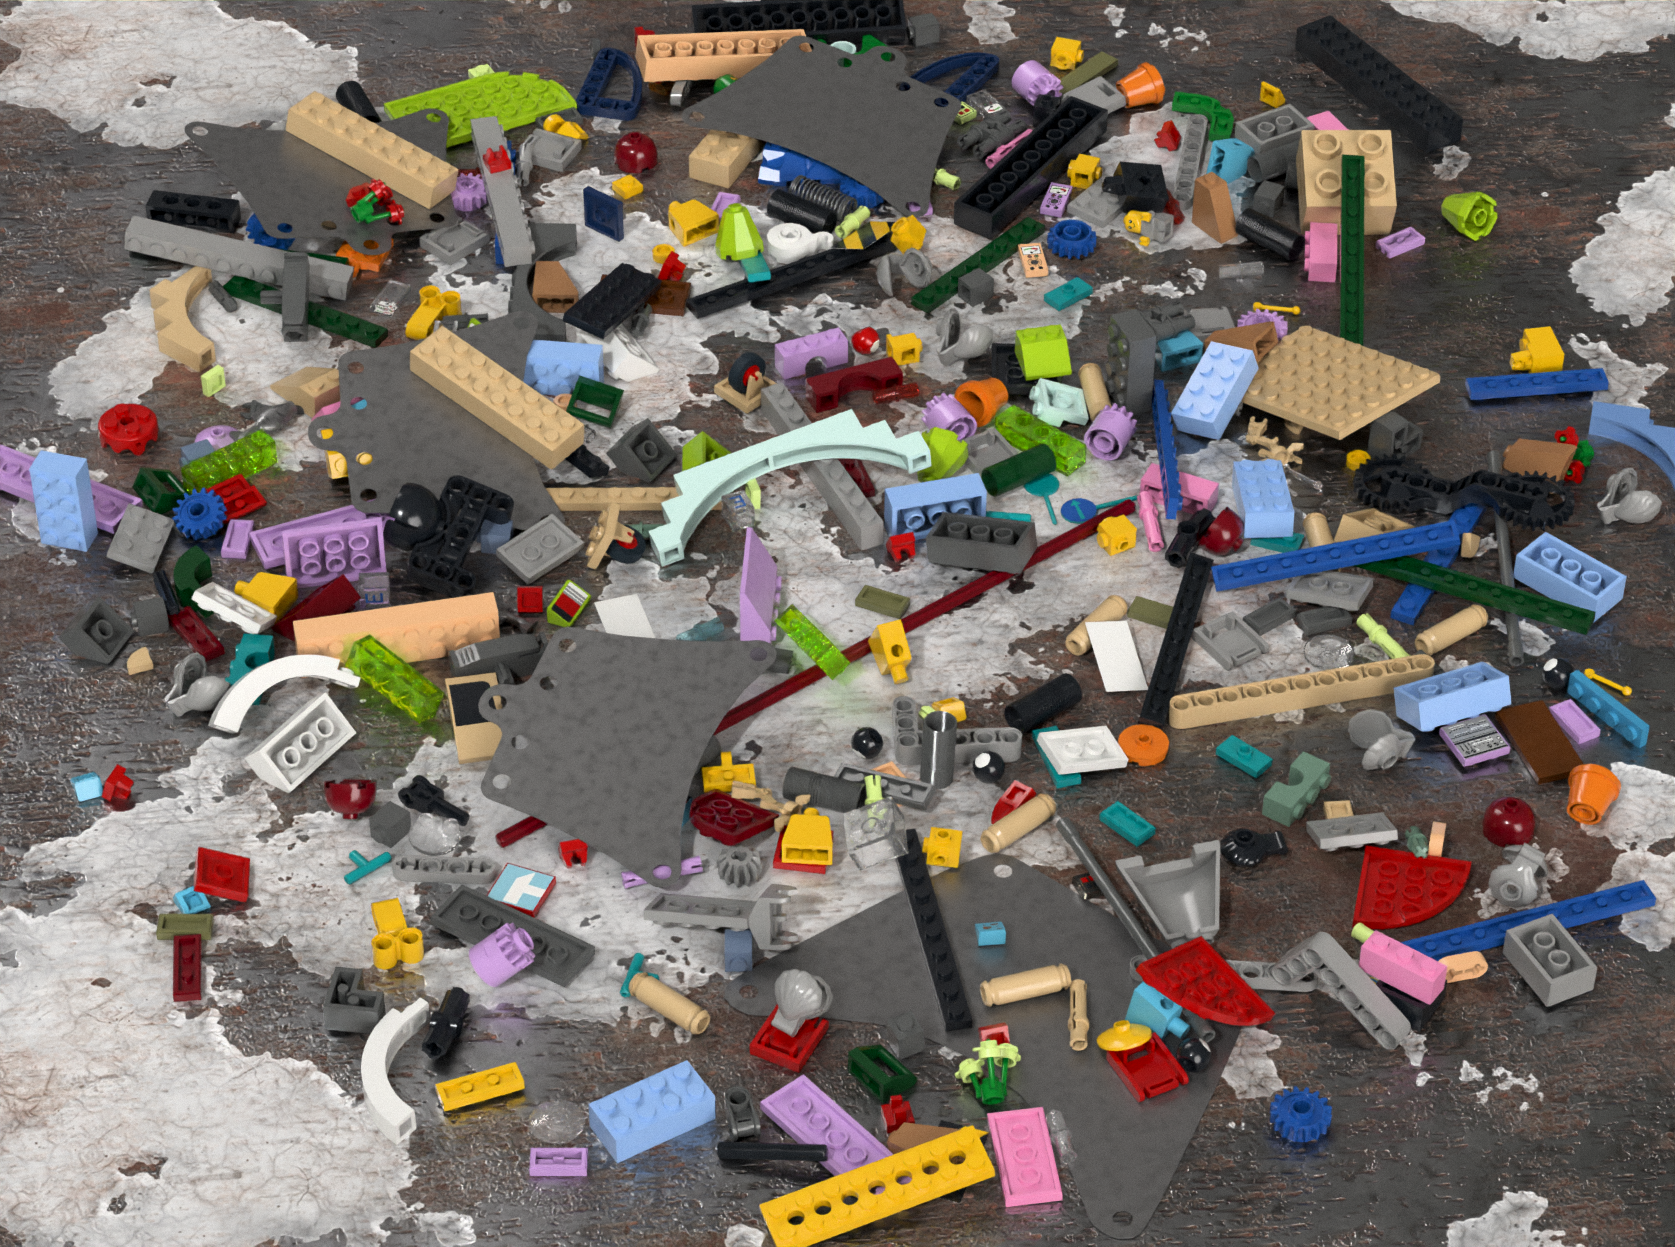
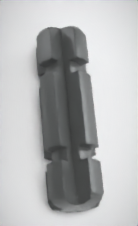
(222, 296)

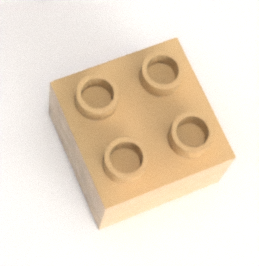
(1320, 177)

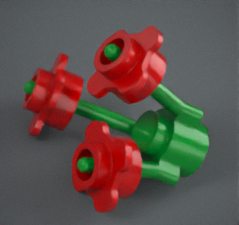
(381, 195)
(1582, 456)

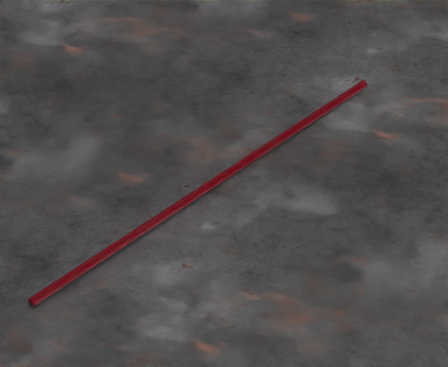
(862, 647)

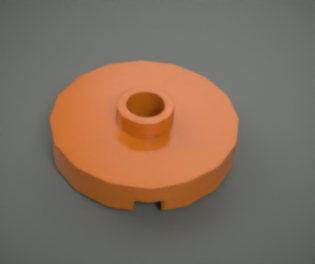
(1144, 744)

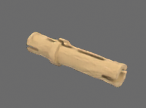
(1078, 1022)

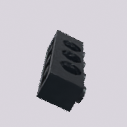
(194, 211)

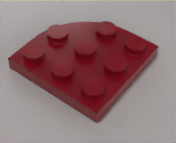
(728, 818)

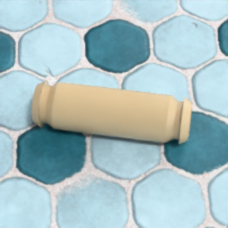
(1093, 388)
(1318, 531)
(1109, 610)
(1451, 629)
(1018, 823)
(1025, 985)
(669, 1003)

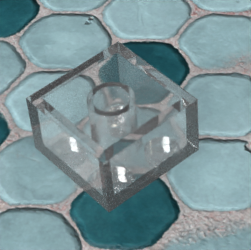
(875, 833)

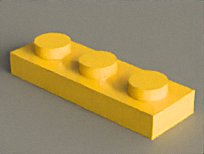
(480, 1086)

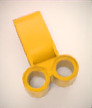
(433, 307)
(394, 938)

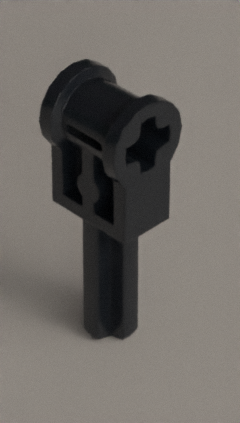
(430, 798)

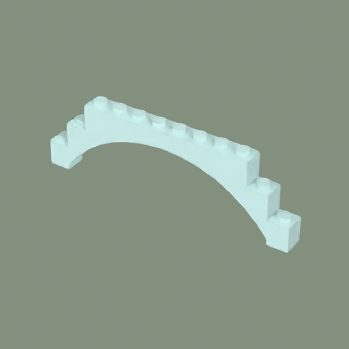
(826, 439)

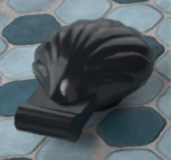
(1249, 848)

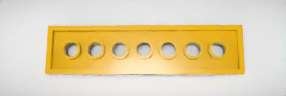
(878, 1173)

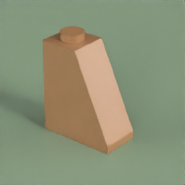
(1213, 208)
(553, 288)
(1254, 337)
(1540, 457)
(913, 1134)

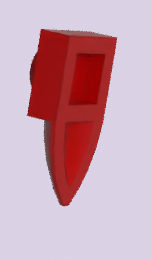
(357, 193)
(1013, 798)

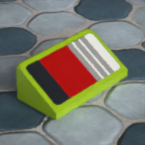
(567, 605)

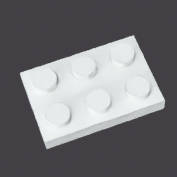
(233, 608)
(1082, 750)

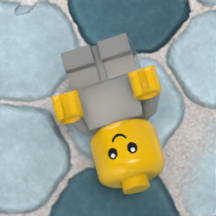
(1150, 224)

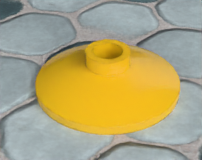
(1124, 1036)

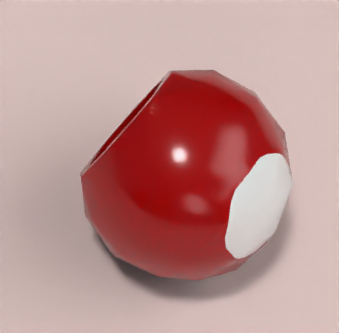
(865, 341)

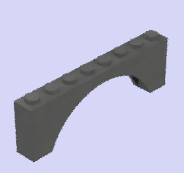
(551, 243)

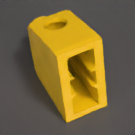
(692, 221)
(269, 592)
(891, 650)
(808, 839)

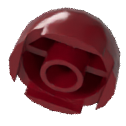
(635, 152)
(1223, 534)
(350, 796)
(1508, 822)

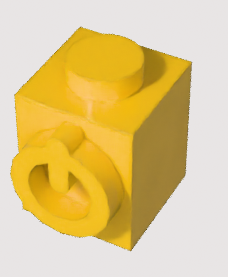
(1066, 53)
(1084, 171)
(908, 233)
(1116, 534)

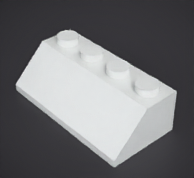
(622, 354)
(301, 744)

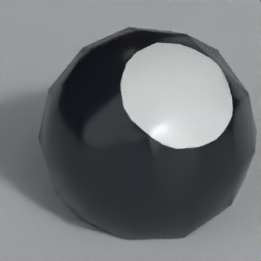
(1557, 673)
(867, 743)
(988, 767)
(1193, 1054)

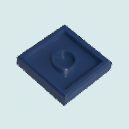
(603, 213)

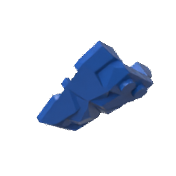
(785, 165)

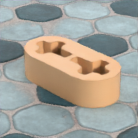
(1437, 839)
(1464, 966)

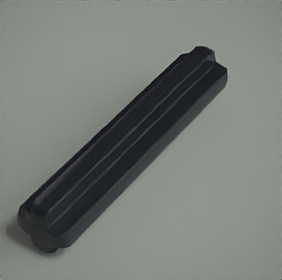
(165, 589)

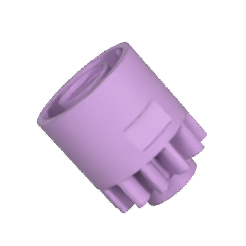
(1034, 79)
(950, 415)
(1110, 432)
(502, 954)

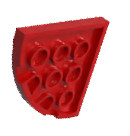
(1406, 889)
(1205, 984)

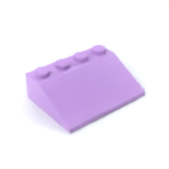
(327, 551)
(758, 592)

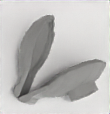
(912, 264)
(971, 343)
(1625, 503)
(193, 688)
(1384, 742)
(1524, 864)
(799, 999)

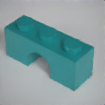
(250, 654)

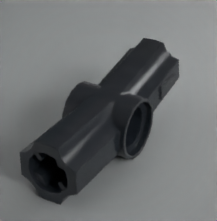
(1187, 537)
(446, 1023)

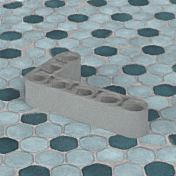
(969, 742)
(1348, 983)

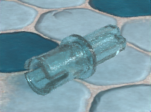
(702, 631)

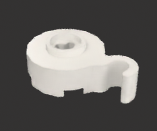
(793, 241)

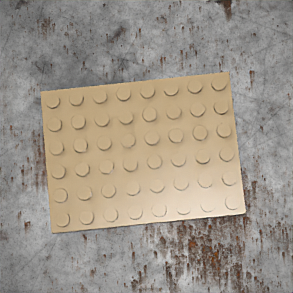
(1332, 382)

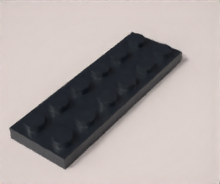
(612, 300)

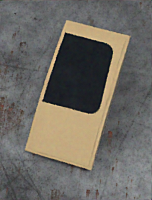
(473, 735)

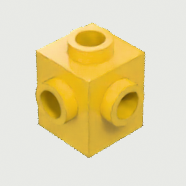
(943, 847)

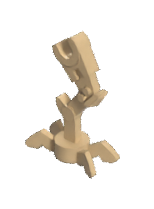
(1276, 452)
(749, 791)

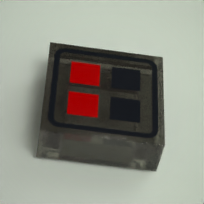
(1086, 886)

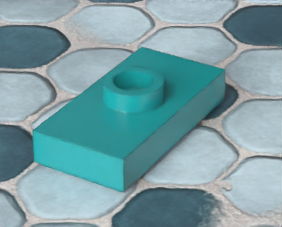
(1068, 294)
(1244, 756)
(1127, 823)

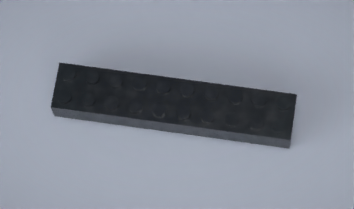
(819, 18)
(1379, 84)
(1030, 167)

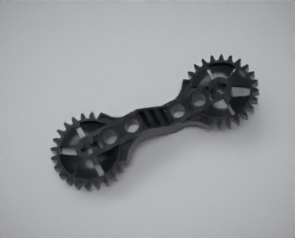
(1511, 495)

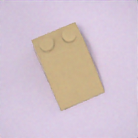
(310, 388)
(1368, 523)

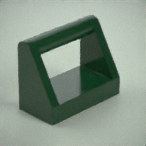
(598, 395)
(151, 490)
(873, 1078)

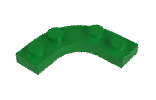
(1219, 117)

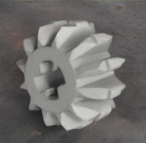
(739, 865)

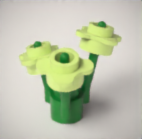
(991, 1090)

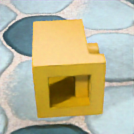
(904, 348)

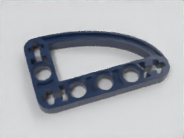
(978, 63)
(608, 107)

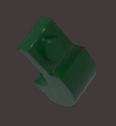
(188, 574)

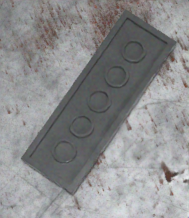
(476, 916)

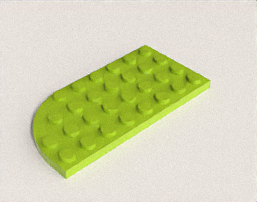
(511, 98)

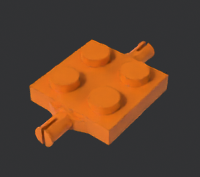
(363, 261)

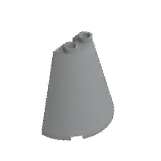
(1179, 894)

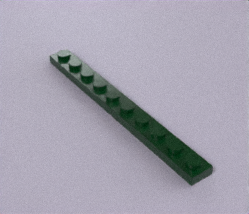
(1352, 249)
(1485, 592)

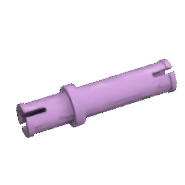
(688, 866)

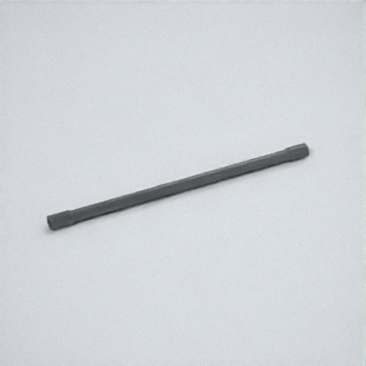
(1514, 645)
(1072, 837)

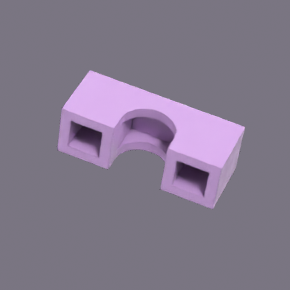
(794, 354)

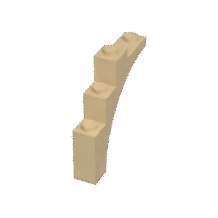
(176, 333)

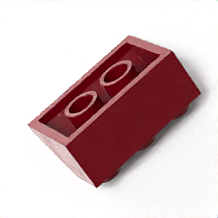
(327, 600)

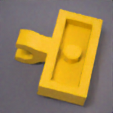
(722, 776)

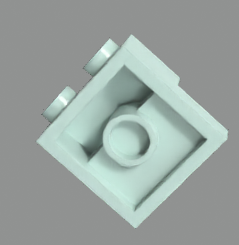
(1058, 403)

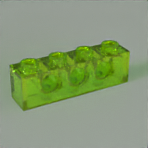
(1027, 431)
(242, 456)
(812, 642)
(394, 679)

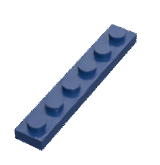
(1536, 384)

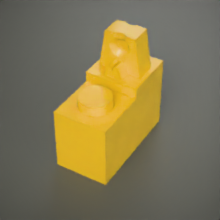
(1538, 352)

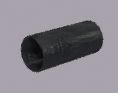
(354, 98)
(801, 211)
(1270, 234)
(1043, 703)

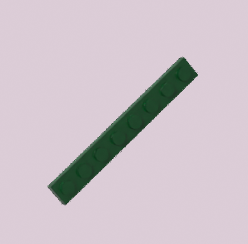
(985, 259)
(318, 315)

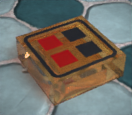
(661, 87)

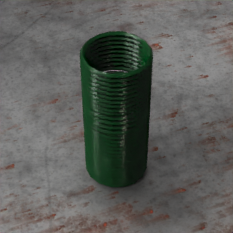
(1018, 469)

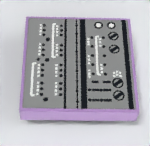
(1474, 740)

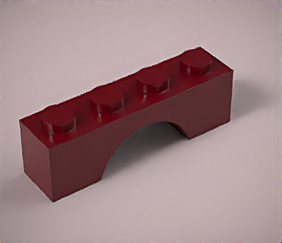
(827, 389)

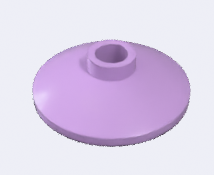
(217, 436)

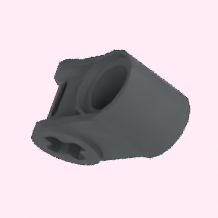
(741, 1114)

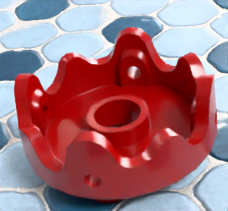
(140, 428)

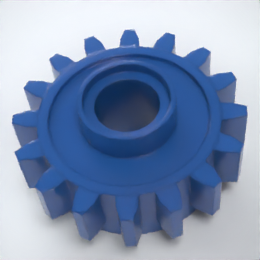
(860, 192)
(262, 238)
(1071, 238)
(200, 514)
(1300, 1115)

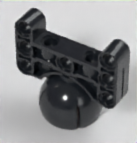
(427, 524)

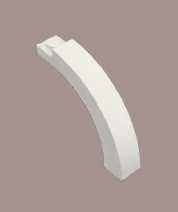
(245, 691)
(386, 1109)

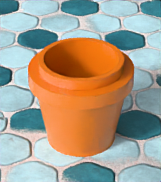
(1142, 86)
(982, 398)
(1591, 792)

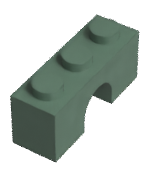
(1306, 779)

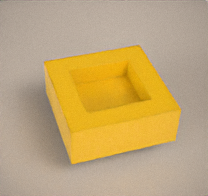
(627, 186)

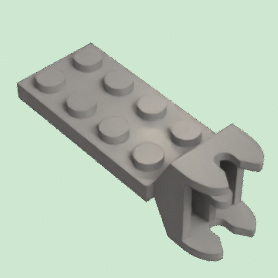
(761, 916)

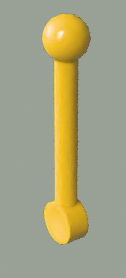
(1295, 310)
(1590, 673)

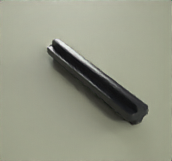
(772, 1151)

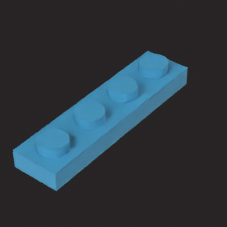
(1608, 709)

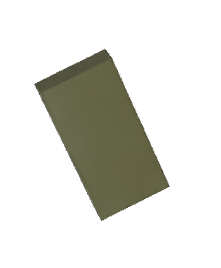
(882, 601)
(1150, 612)
(184, 924)

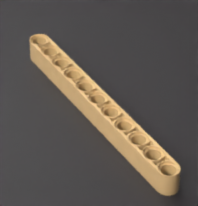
(1297, 691)

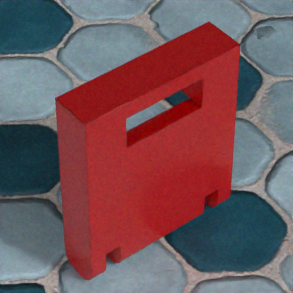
(798, 1047)
(1150, 1073)

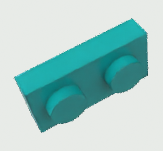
(1280, 544)

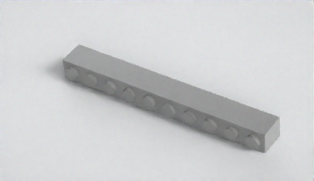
(503, 195)
(231, 256)
(826, 474)

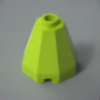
(1470, 213)
(737, 234)
(945, 452)

